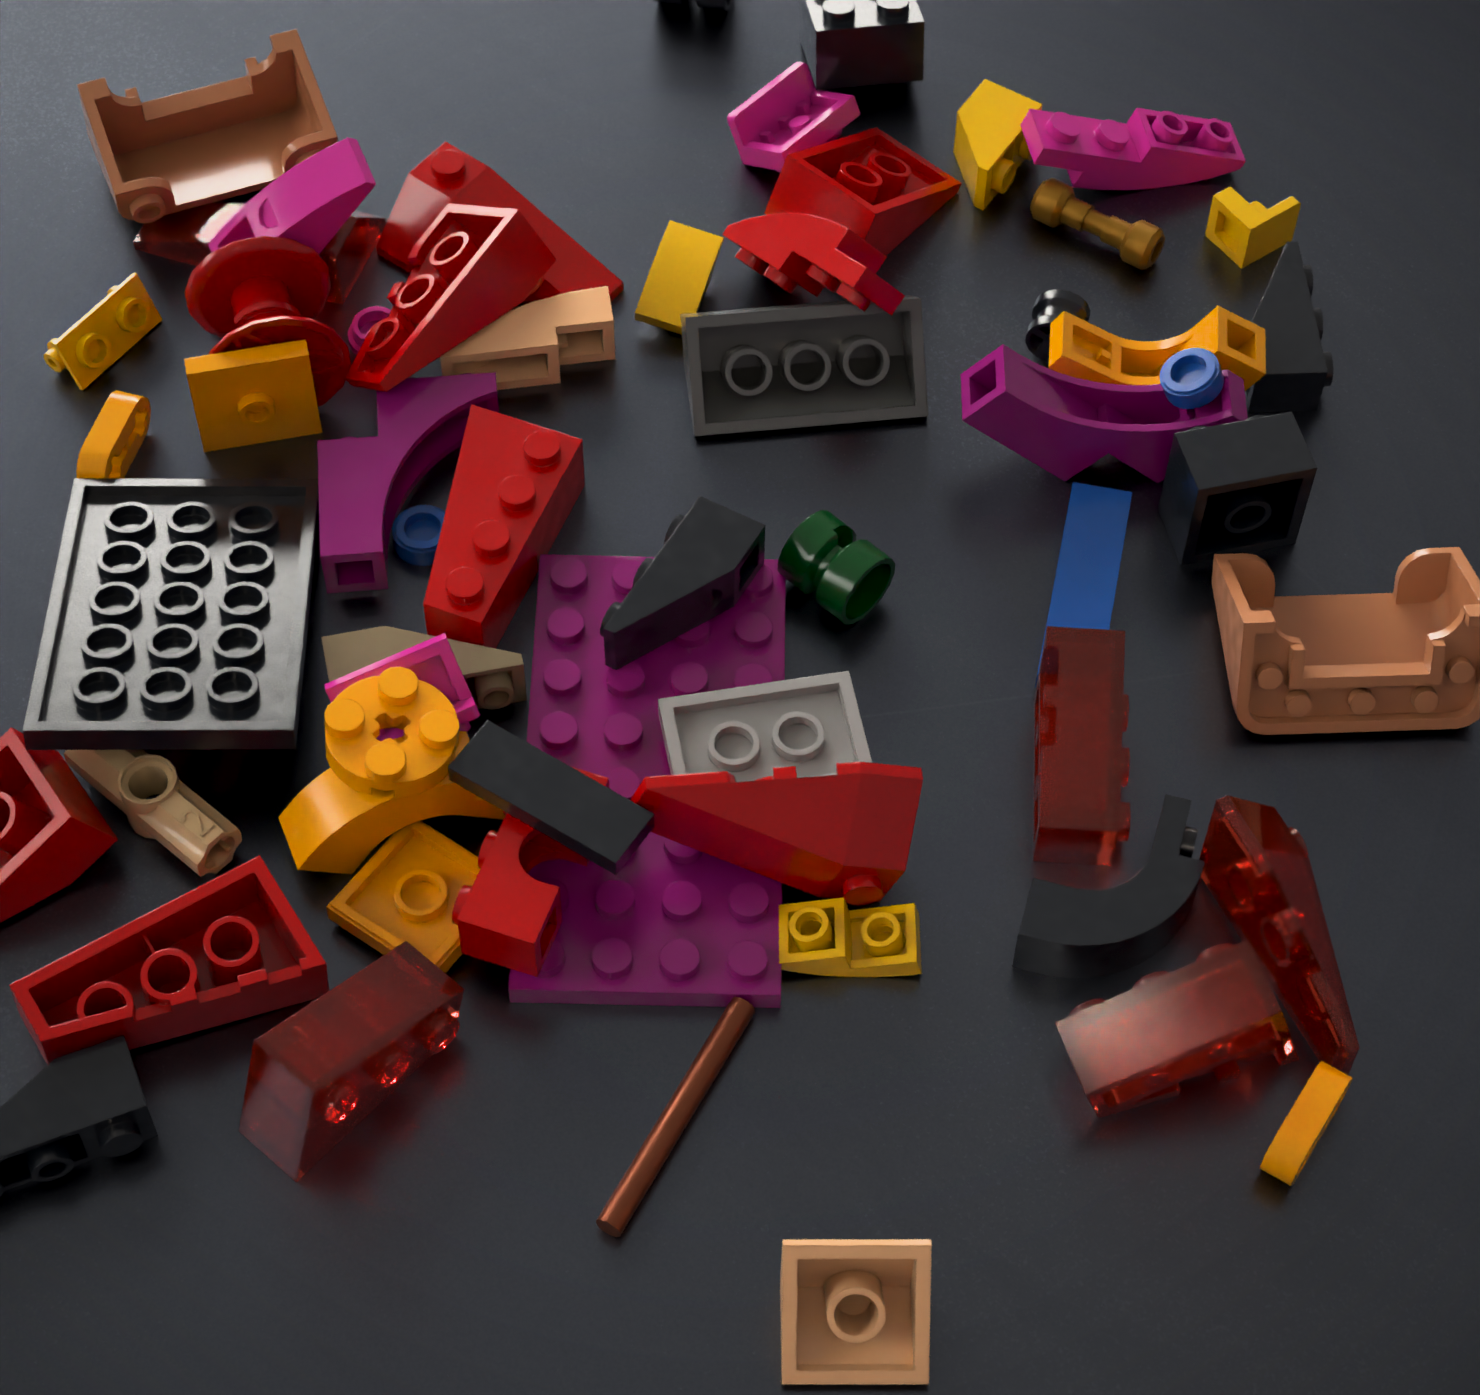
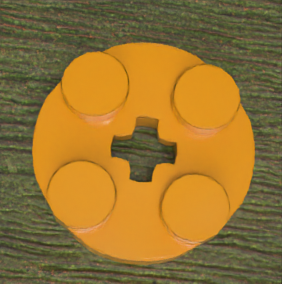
(384, 702)

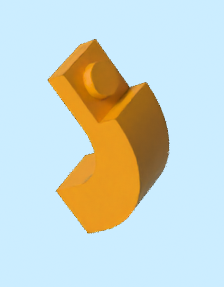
(1099, 356)
(338, 827)

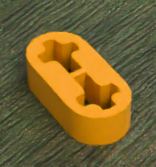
(115, 437)
(1306, 1123)

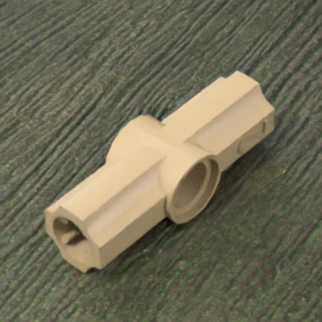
(174, 818)

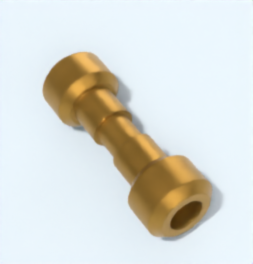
(1137, 242)

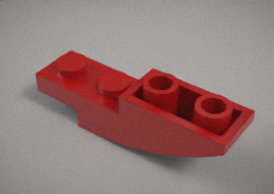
(814, 255)

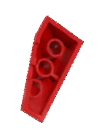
(463, 277)

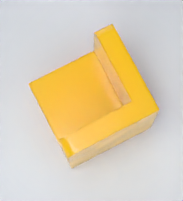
(1250, 230)

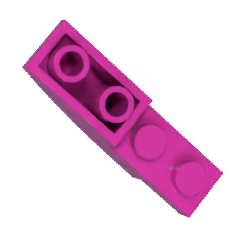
(1144, 153)
(306, 201)

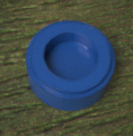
(1191, 378)
(417, 534)

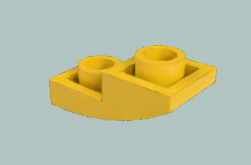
(678, 276)
(842, 942)

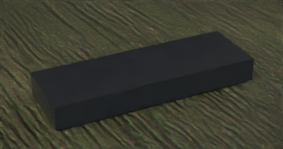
(551, 797)

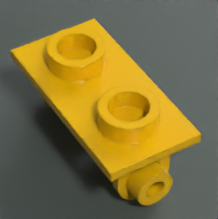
(104, 332)

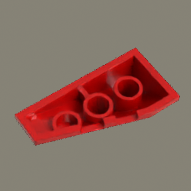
(461, 179)
(812, 833)

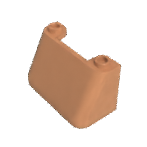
(209, 138)
(1352, 657)

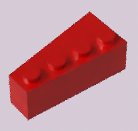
(501, 514)
(178, 969)

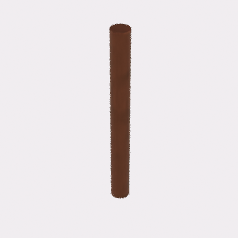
(675, 1117)

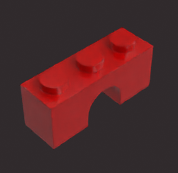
(506, 911)

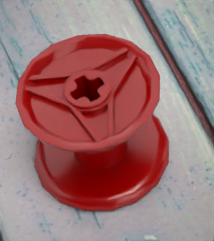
(268, 295)

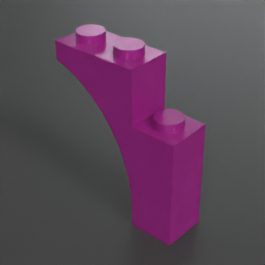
(1077, 421)
(371, 477)

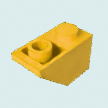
(990, 140)

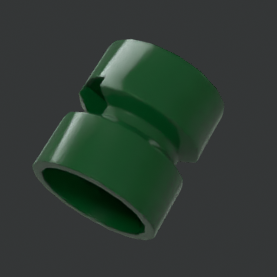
(844, 572)

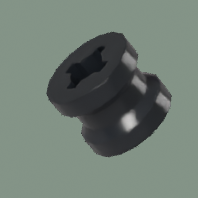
(1047, 309)

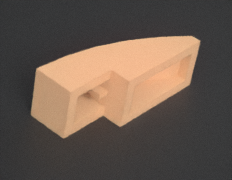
(537, 338)

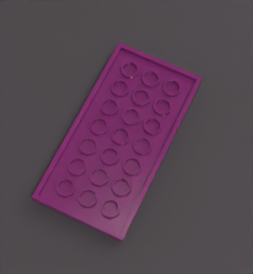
(673, 918)

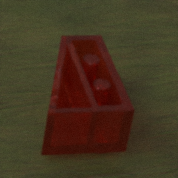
(1080, 748)
(1176, 1029)
(345, 1056)

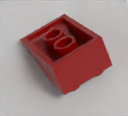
(865, 185)
(46, 825)

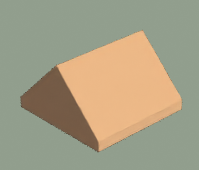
(855, 1311)

